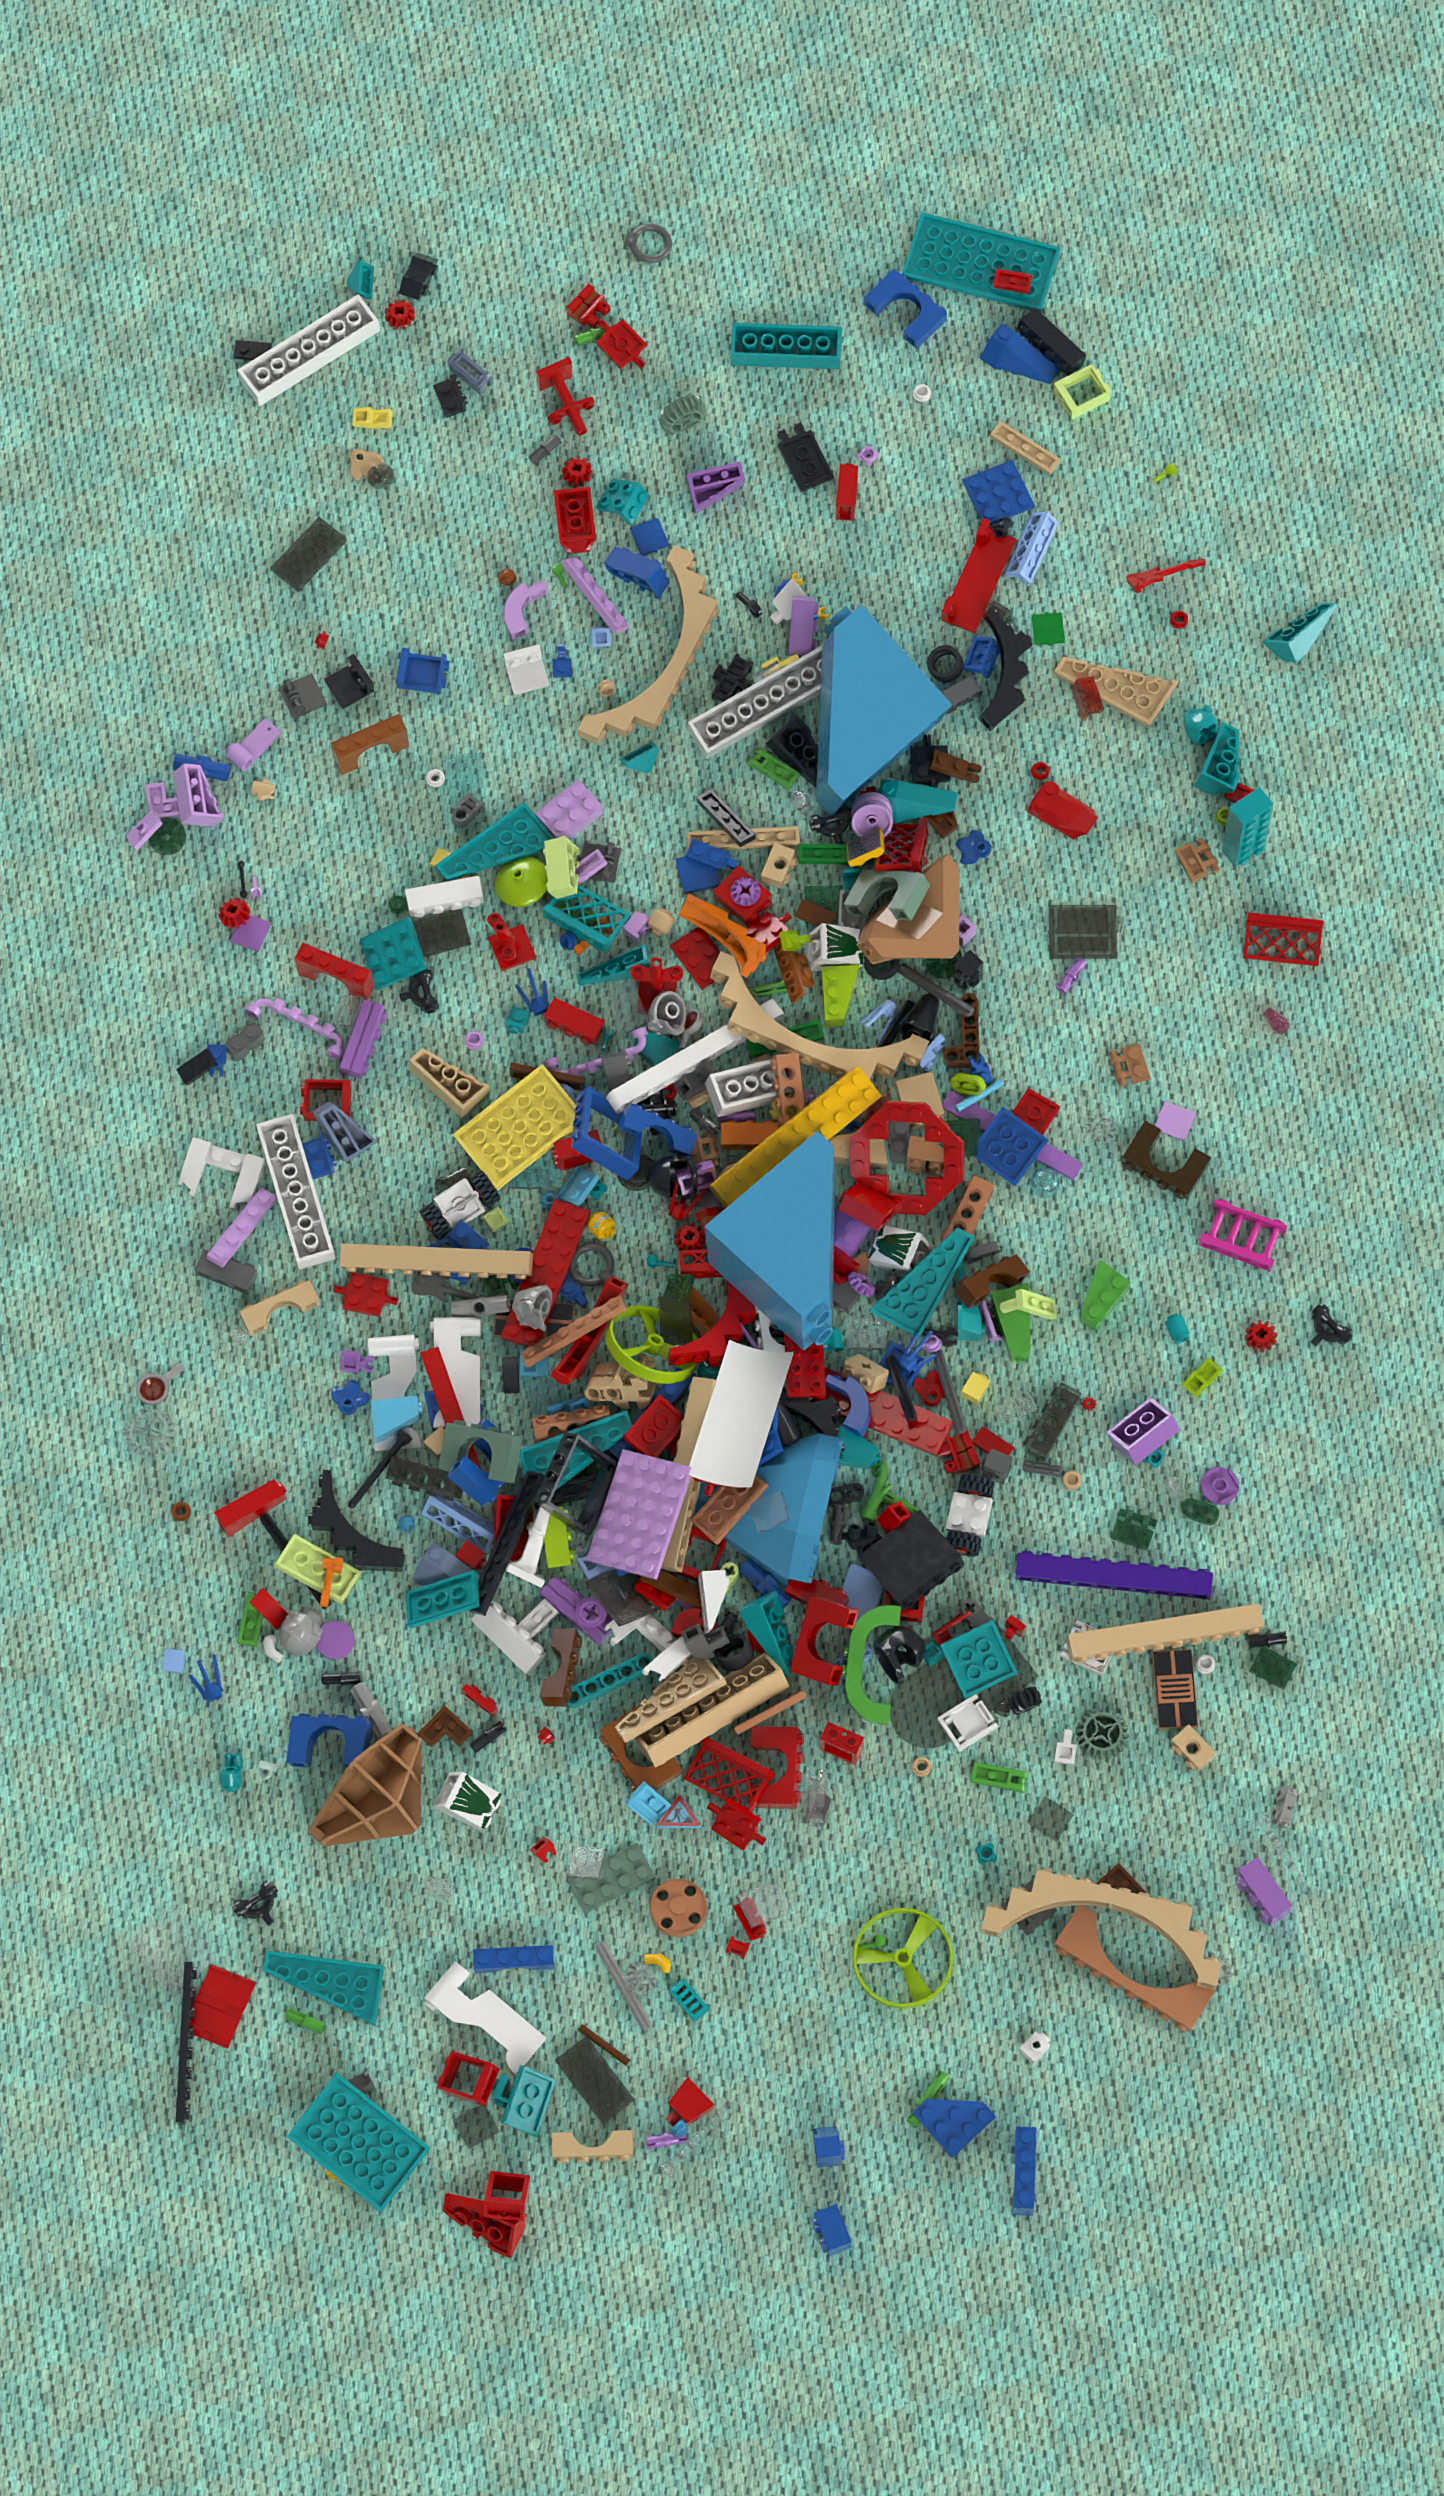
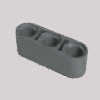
(962, 693)

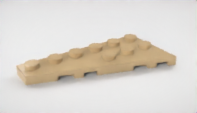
(1124, 690)
(674, 1694)

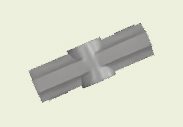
(491, 1304)
(371, 1709)

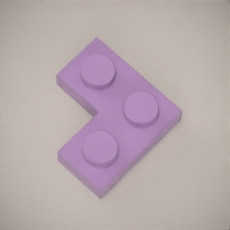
(159, 803)

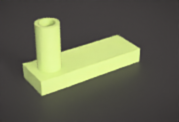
(1031, 1303)

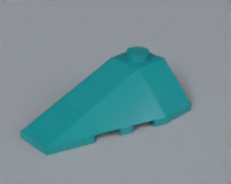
(1220, 767)
(968, 1319)

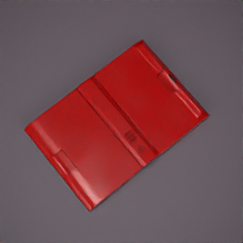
(221, 2005)

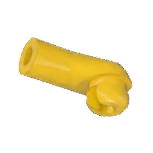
(659, 1959)

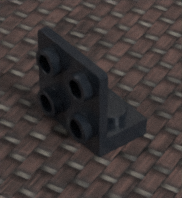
(350, 683)

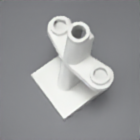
(527, 1564)

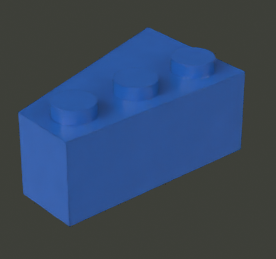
(637, 569)
(828, 2147)

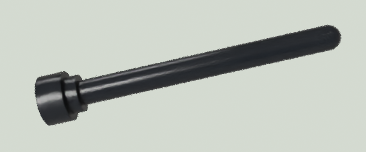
(401, 1440)

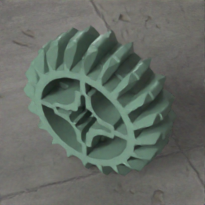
(682, 414)
(1111, 1748)

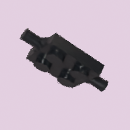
(920, 764)

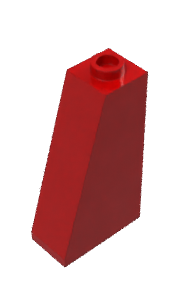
(250, 1507)

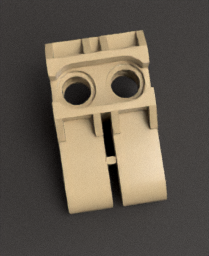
(619, 1385)

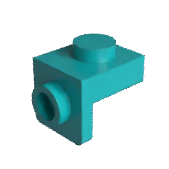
(499, 2088)

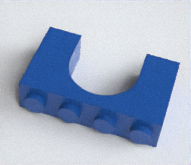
(895, 287)
(472, 1478)
(307, 1729)
(1024, 2171)

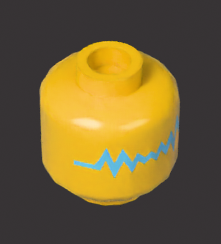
(601, 1225)

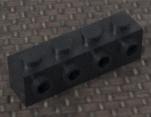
(1051, 342)

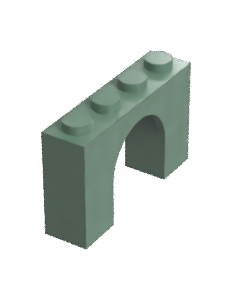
(872, 884)
(504, 1448)

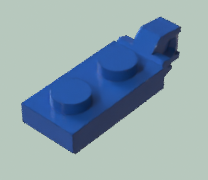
(710, 856)
(573, 1292)

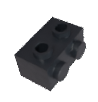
(968, 971)

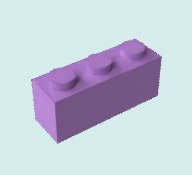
(803, 625)

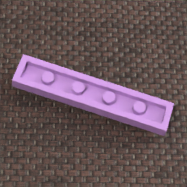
(595, 595)
(241, 1227)

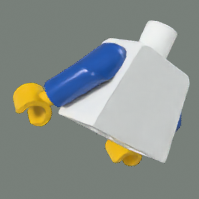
(783, 600)

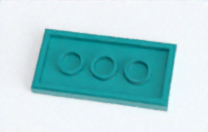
(442, 1599)

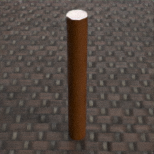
(604, 2045)

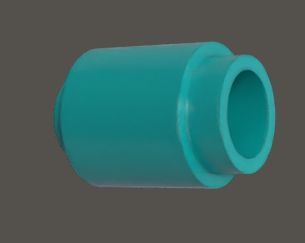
(1177, 1328)

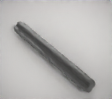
(935, 990)
(949, 1392)

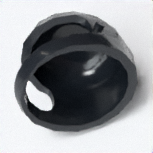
(663, 1175)
(891, 1658)

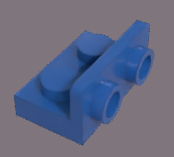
(982, 656)
(318, 1157)

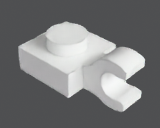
(1065, 1751)

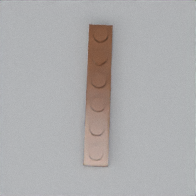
(573, 1331)

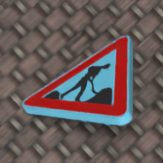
(679, 1816)

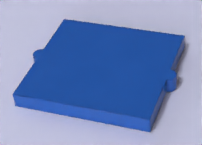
(649, 536)

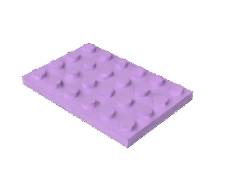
(639, 1514)

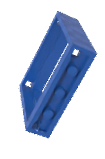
(621, 1165)

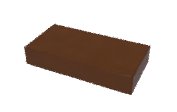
(814, 914)

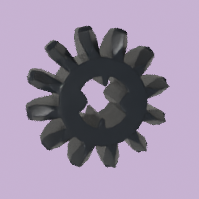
(1024, 1700)

